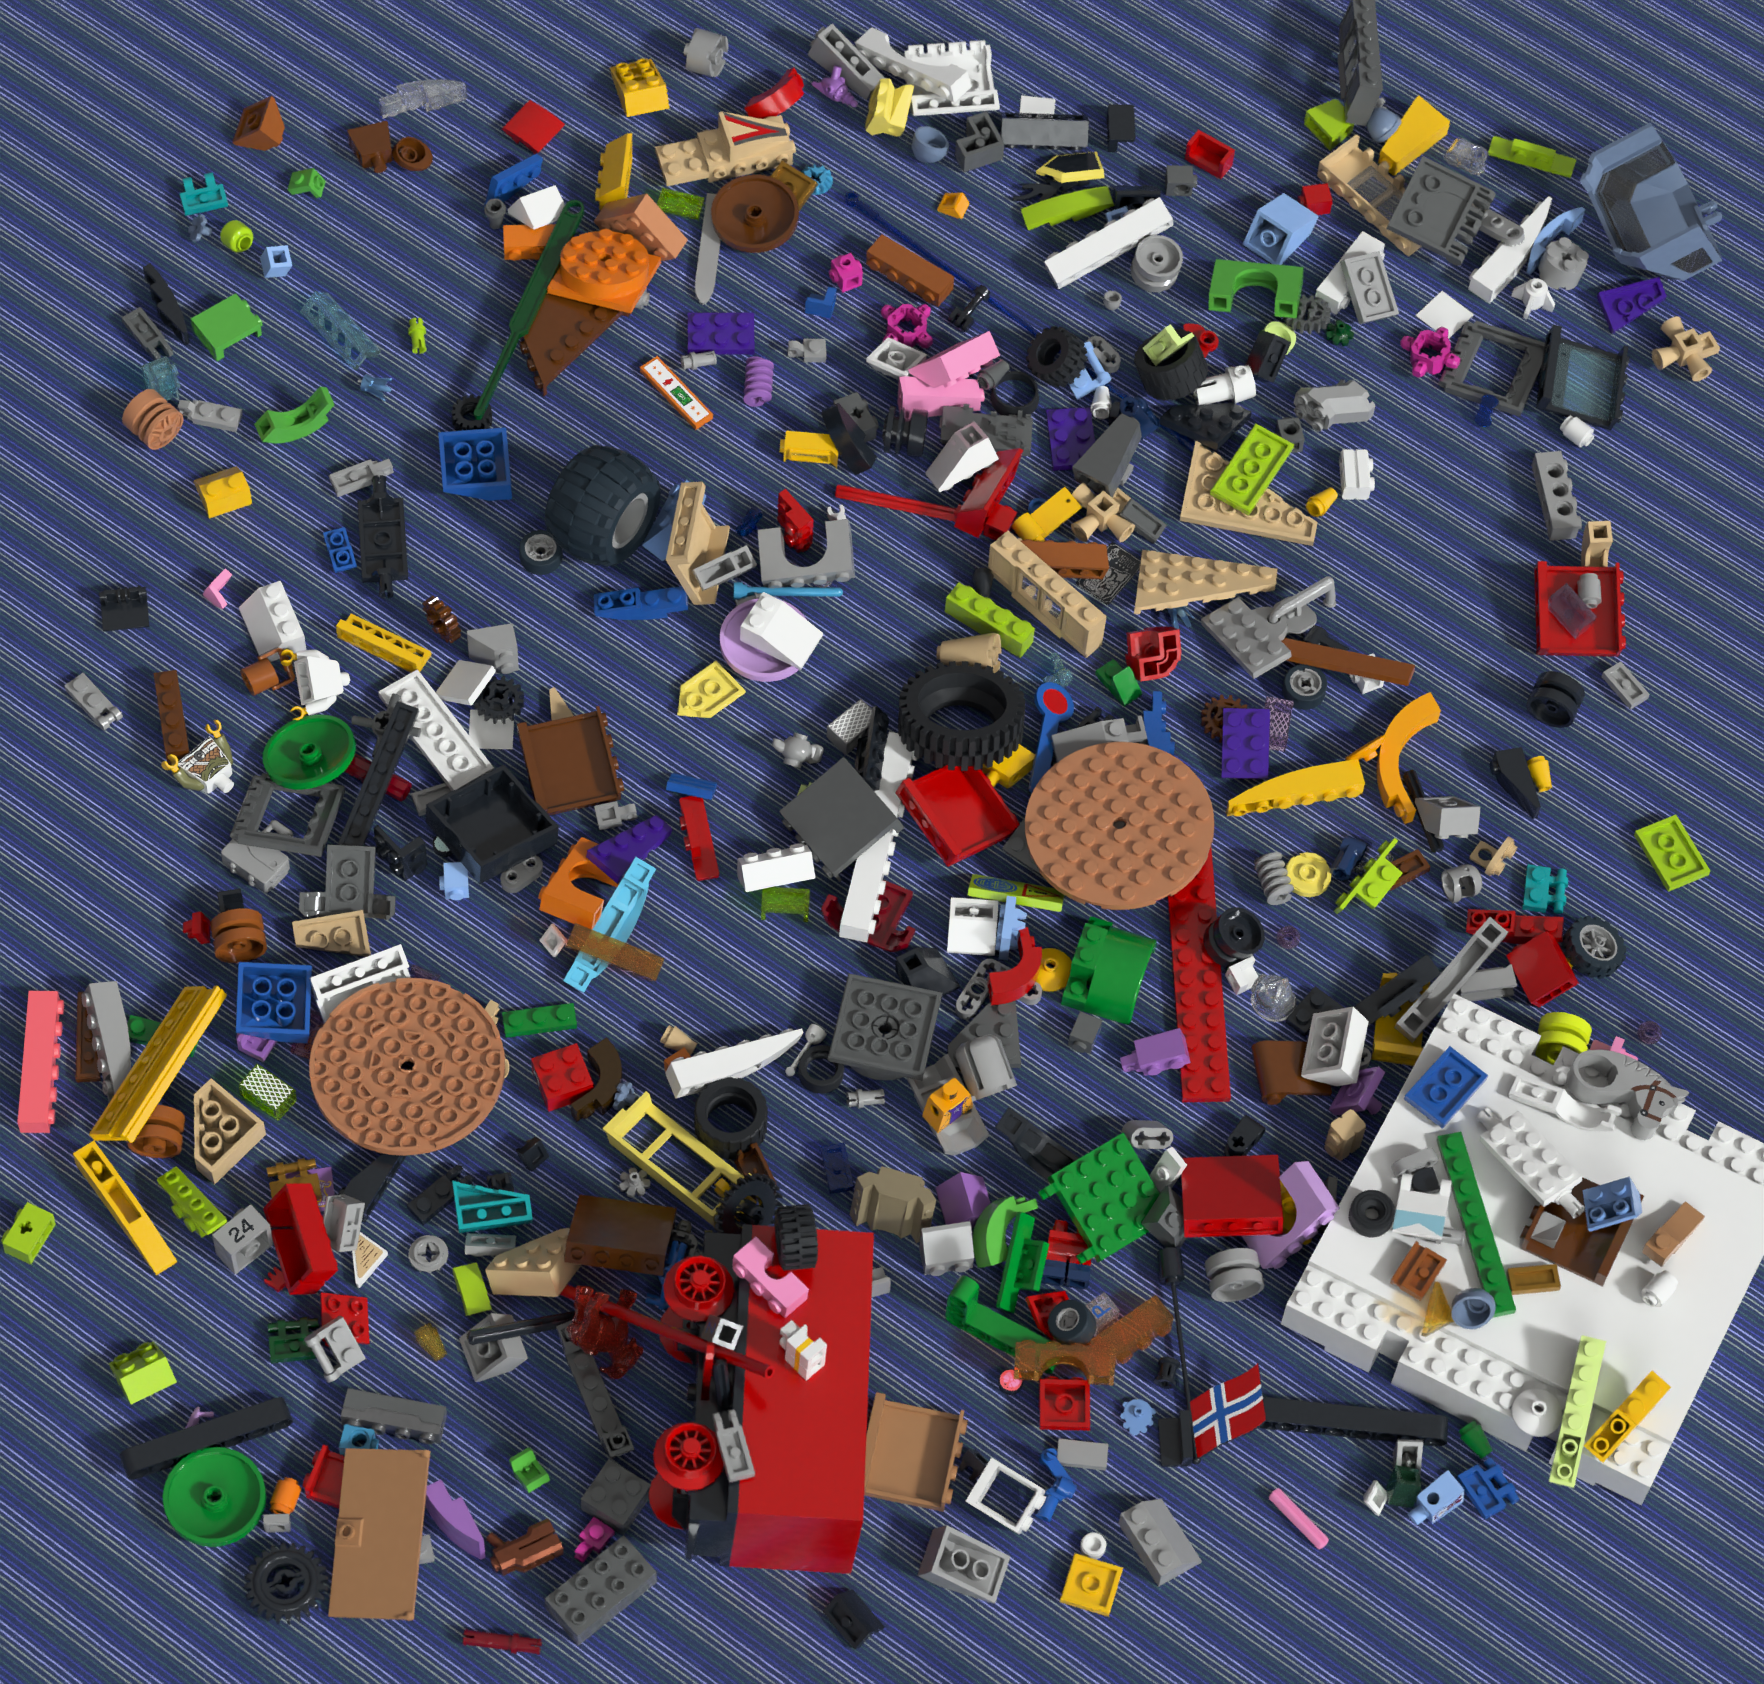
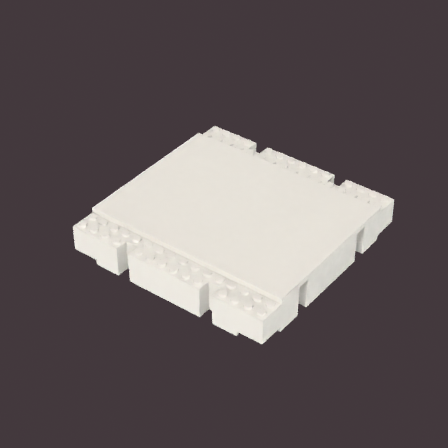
(1480, 1372)

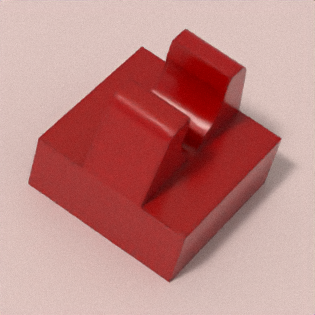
(198, 928)

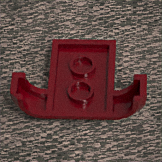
(893, 905)

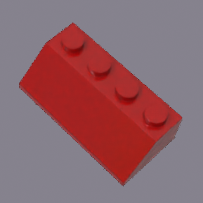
(987, 492)

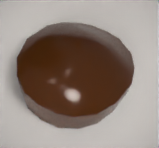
(412, 154)

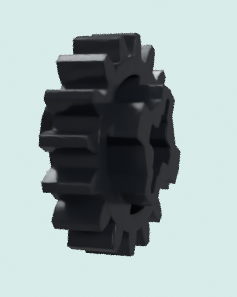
(498, 702)

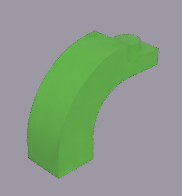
(297, 423)
(991, 1227)

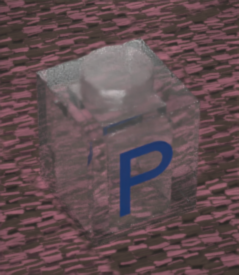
(1104, 1311)

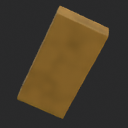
(1533, 1279)

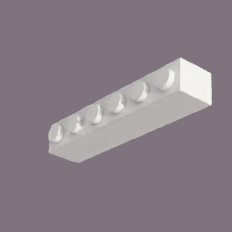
(1108, 242)

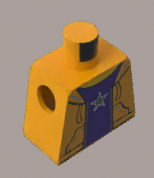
(951, 1103)

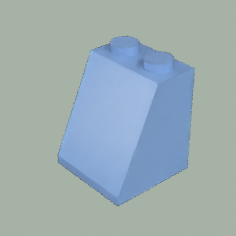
(1279, 229)

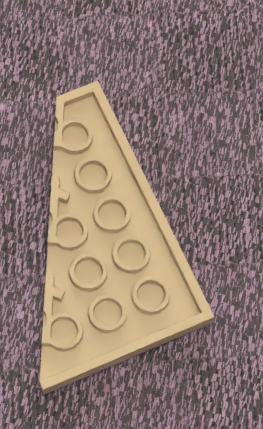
(1268, 519)
(1178, 579)

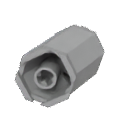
(1333, 404)

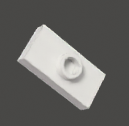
(1168, 1169)

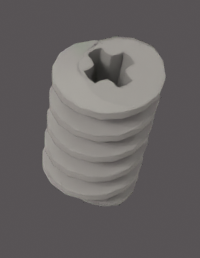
(1274, 878)

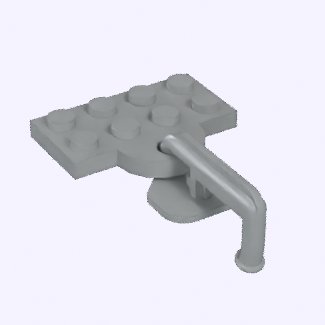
(1257, 634)

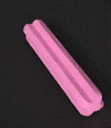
(1298, 1518)

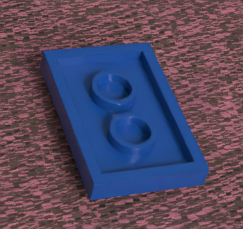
(1446, 1087)

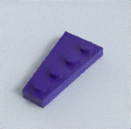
(618, 852)

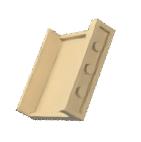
(694, 542)

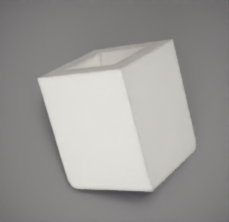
(1242, 975)

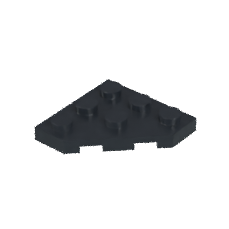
(1206, 423)

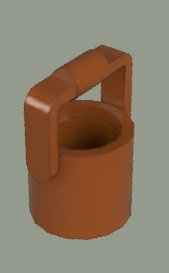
(262, 676)

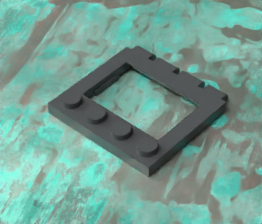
(1523, 380)
(318, 829)

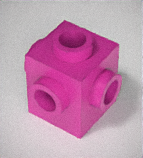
(846, 272)

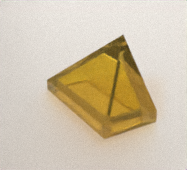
(1438, 1311)

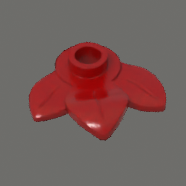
(1202, 337)

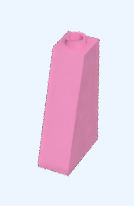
(919, 395)

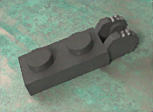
(146, 333)

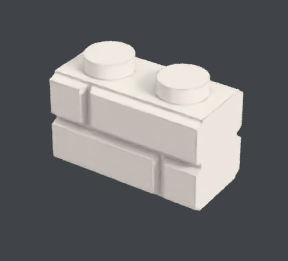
(1355, 474)

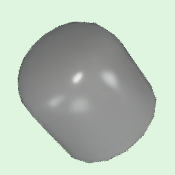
(1460, 876)

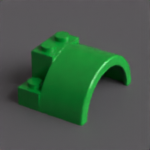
(1113, 966)

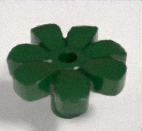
(1339, 333)

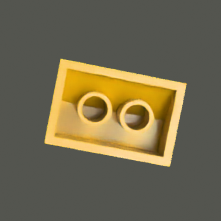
(616, 171)

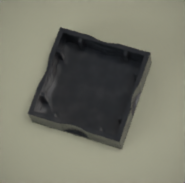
(491, 824)

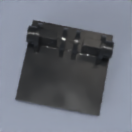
(124, 608)

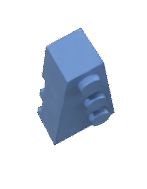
(659, 535)

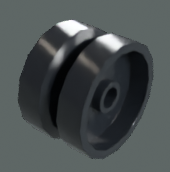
(1555, 699)
(1233, 937)

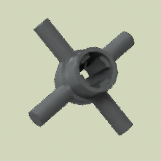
(381, 720)

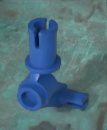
(673, 1258)
(1061, 1488)

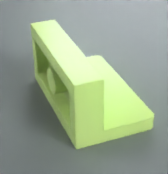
(1165, 345)

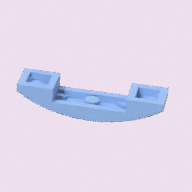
(1565, 222)

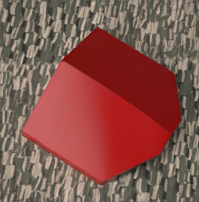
(1042, 1305)

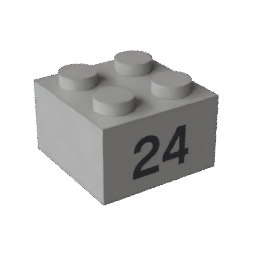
(242, 1239)

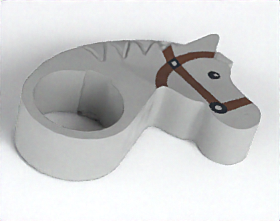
(1629, 1082)

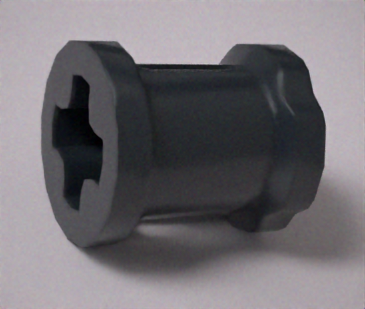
(1167, 1372)

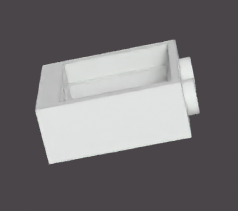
(984, 1484)

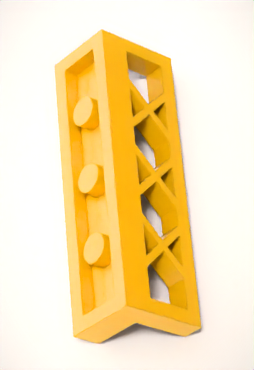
(381, 647)

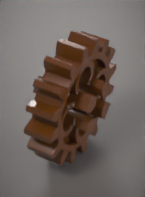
(441, 619)

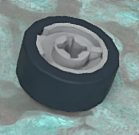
(540, 563)
(1307, 696)

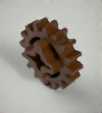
(1215, 725)

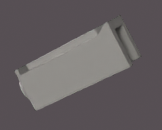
(1489, 984)

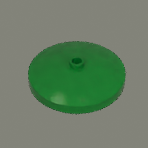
(309, 752)
(211, 1476)

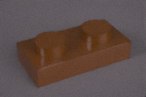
(1411, 866)

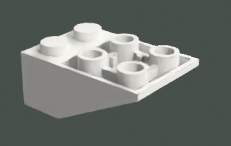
(961, 457)

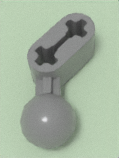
(1147, 1134)

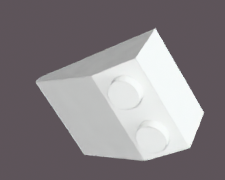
(779, 631)

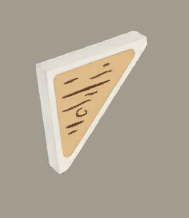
(366, 1258)

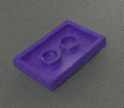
(721, 332)
(1069, 435)
(1245, 743)

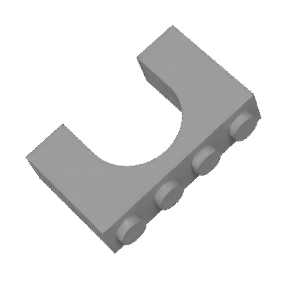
(835, 565)

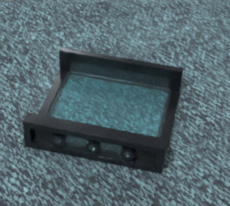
(1582, 381)

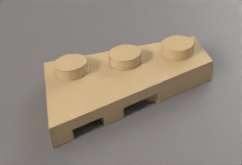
(334, 933)

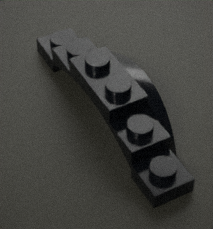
(1033, 1145)

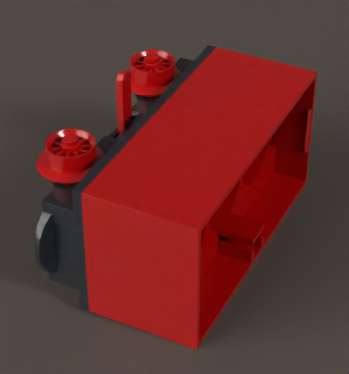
(800, 1433)

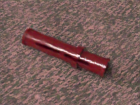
(514, 1642)

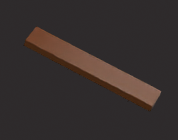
(1349, 662)

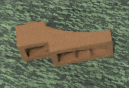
(1673, 1234)

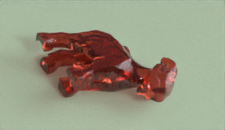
(602, 1332)

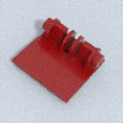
(352, 1309)

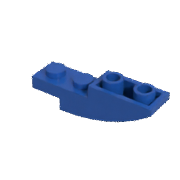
(638, 605)
(1155, 727)

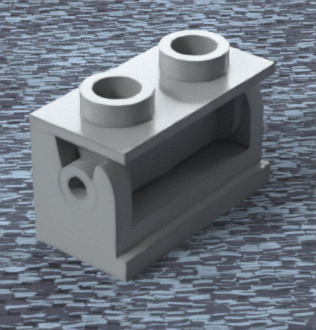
(343, 1221)

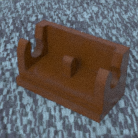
(752, 1162)

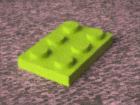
(1672, 853)

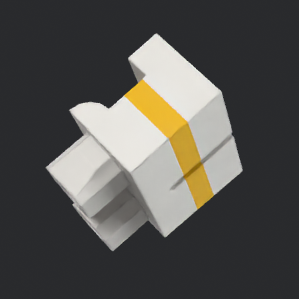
(801, 1351)

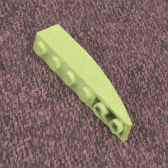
(1577, 1411)

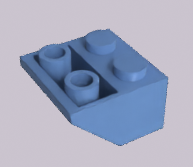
(1611, 1203)

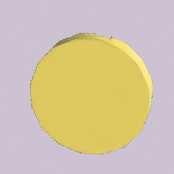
(1309, 874)

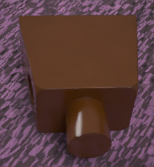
(371, 145)

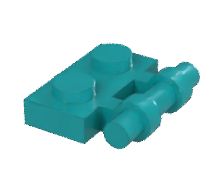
(1537, 888)

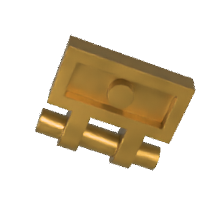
(302, 1166)

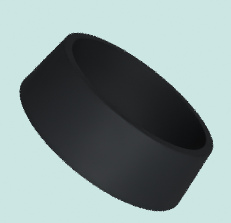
(1004, 409)

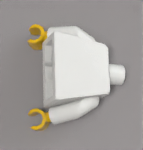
(317, 680)

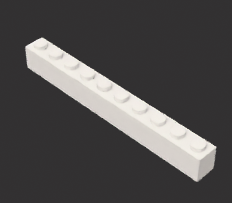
(873, 864)

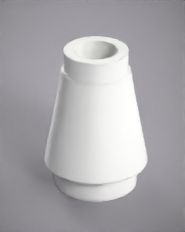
(1101, 403)

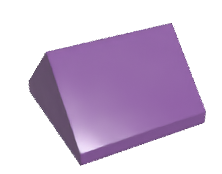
(962, 1198)

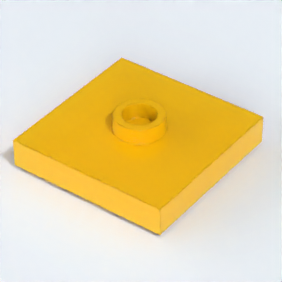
(1091, 1584)

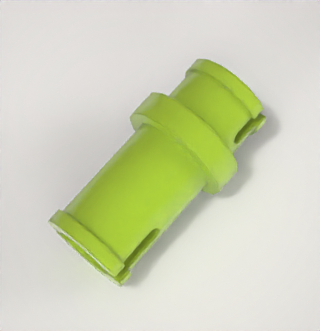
(417, 334)

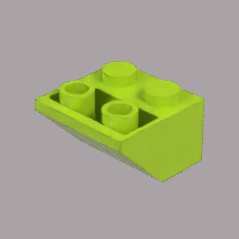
(142, 1372)

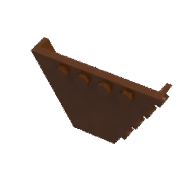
(561, 334)

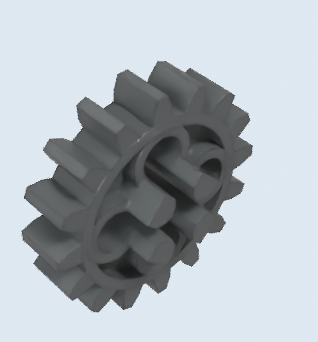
(1317, 318)

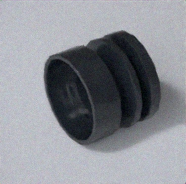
(905, 431)

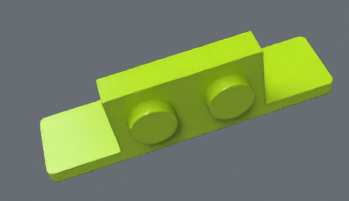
(1532, 156)
(1374, 882)
(191, 1203)

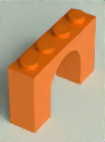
(567, 901)

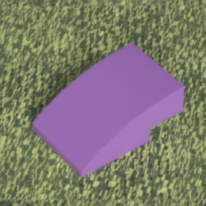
(454, 1519)

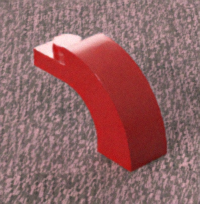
(777, 98)

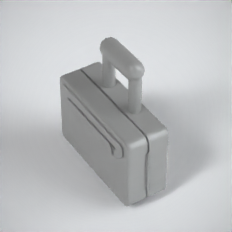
(256, 864)

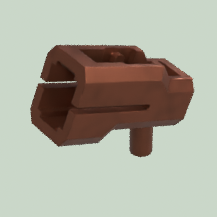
(526, 1551)

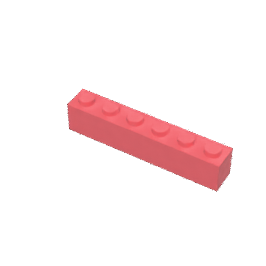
(39, 1062)

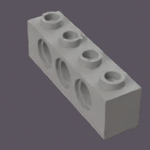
(1557, 525)

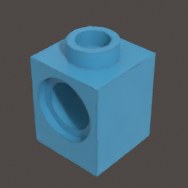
(352, 1434)

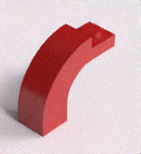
(1016, 982)

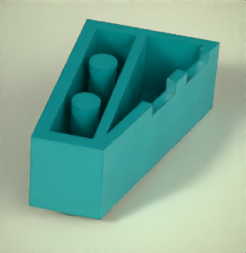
(489, 1208)

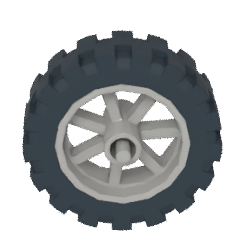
(1601, 940)

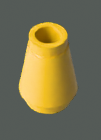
(1320, 503)
(1540, 773)

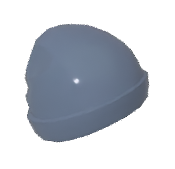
(1382, 124)
(929, 145)
(1473, 1308)

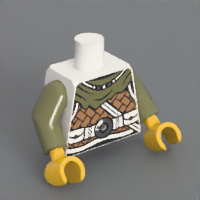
(206, 765)

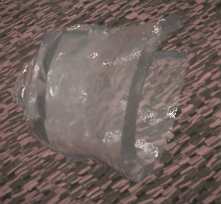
(1273, 997)

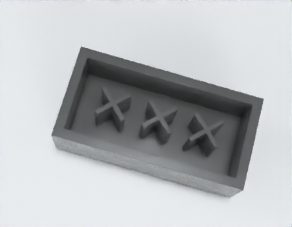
(600, 1590)

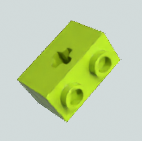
(27, 1245)

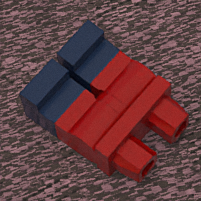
(1063, 1248)

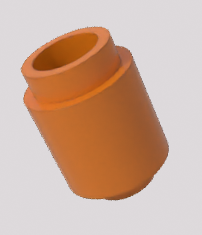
(285, 1496)

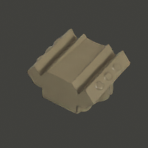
(893, 1202)

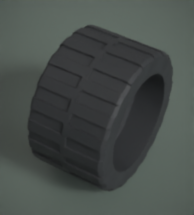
(1176, 375)
(725, 1092)

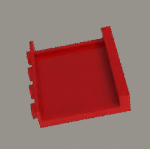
(1605, 634)
(957, 811)
(1232, 1196)

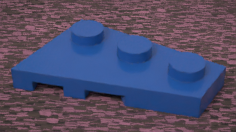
(513, 179)

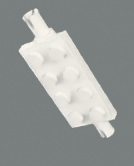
(1531, 1160)

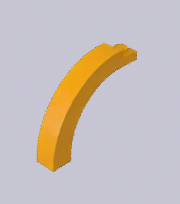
(1406, 723)

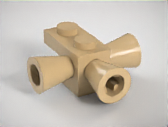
(1686, 349)
(1101, 513)

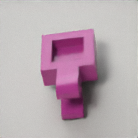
(593, 1537)

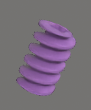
(758, 381)

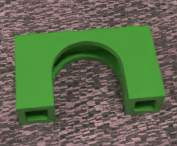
(1233, 275)

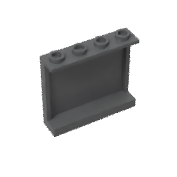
(839, 818)

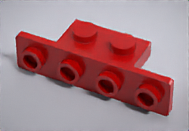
(698, 837)

